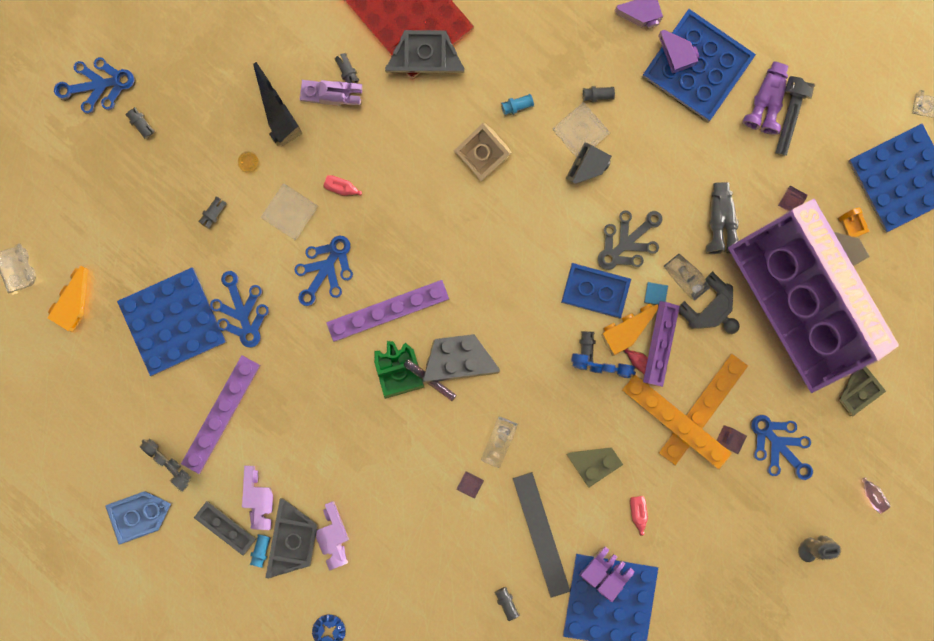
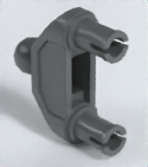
(716, 311)

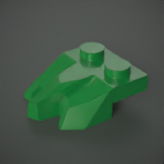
(393, 376)

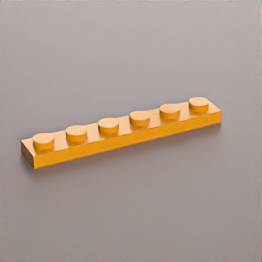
(706, 405)
(677, 422)

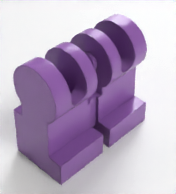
(596, 574)

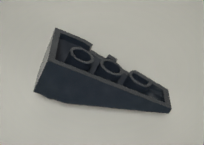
(279, 119)

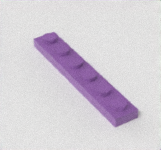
(387, 310)
(220, 414)

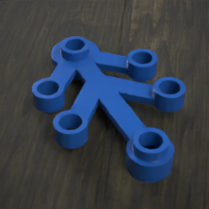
(97, 84)
(326, 268)
(241, 312)
(581, 362)
(778, 444)

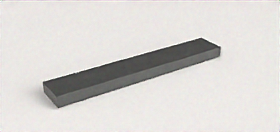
(541, 534)

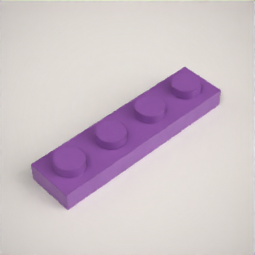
(661, 343)

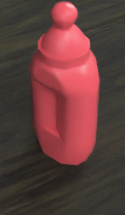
(340, 186)
(637, 359)
(639, 513)

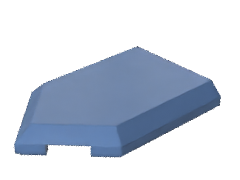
(136, 516)

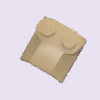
(483, 151)

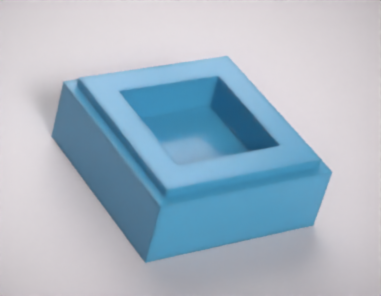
(655, 293)

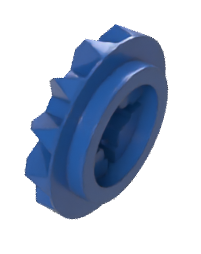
(329, 621)

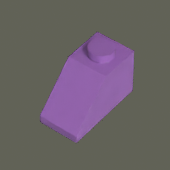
(641, 12)
(678, 51)

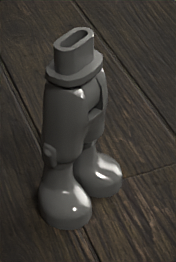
(722, 215)
(822, 549)

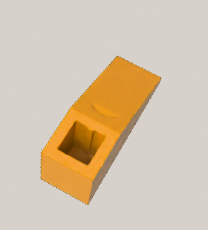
(71, 304)
(625, 334)

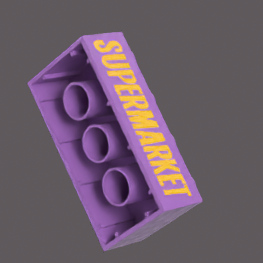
(813, 296)

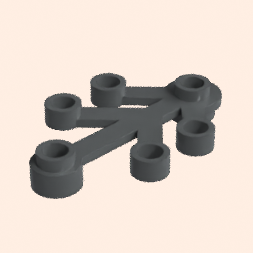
(627, 242)
(180, 478)

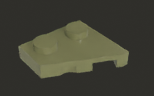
(861, 391)
(595, 464)

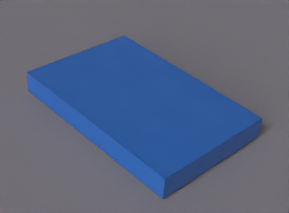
(596, 290)

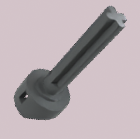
(798, 91)

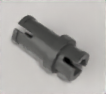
(348, 72)
(598, 93)
(137, 119)
(212, 212)
(587, 343)
(507, 604)

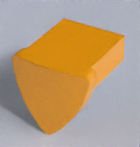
(854, 222)

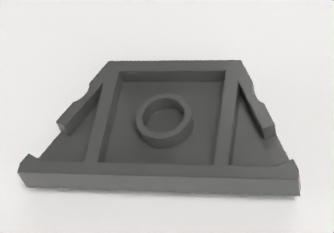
(425, 53)
(457, 359)
(291, 541)

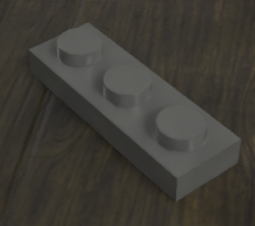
(225, 528)

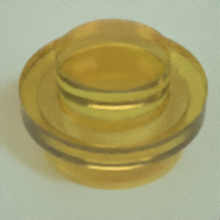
(248, 161)

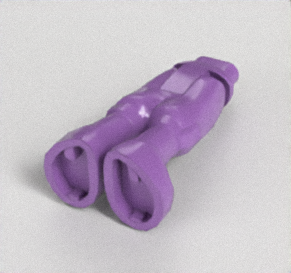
(771, 96)

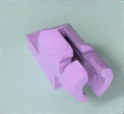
(330, 92)
(258, 499)
(332, 536)

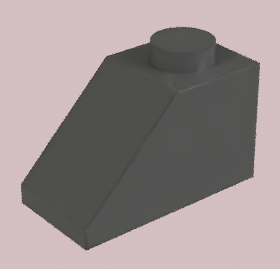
(588, 164)

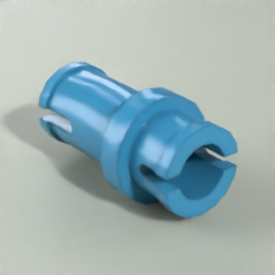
(517, 104)
(260, 549)

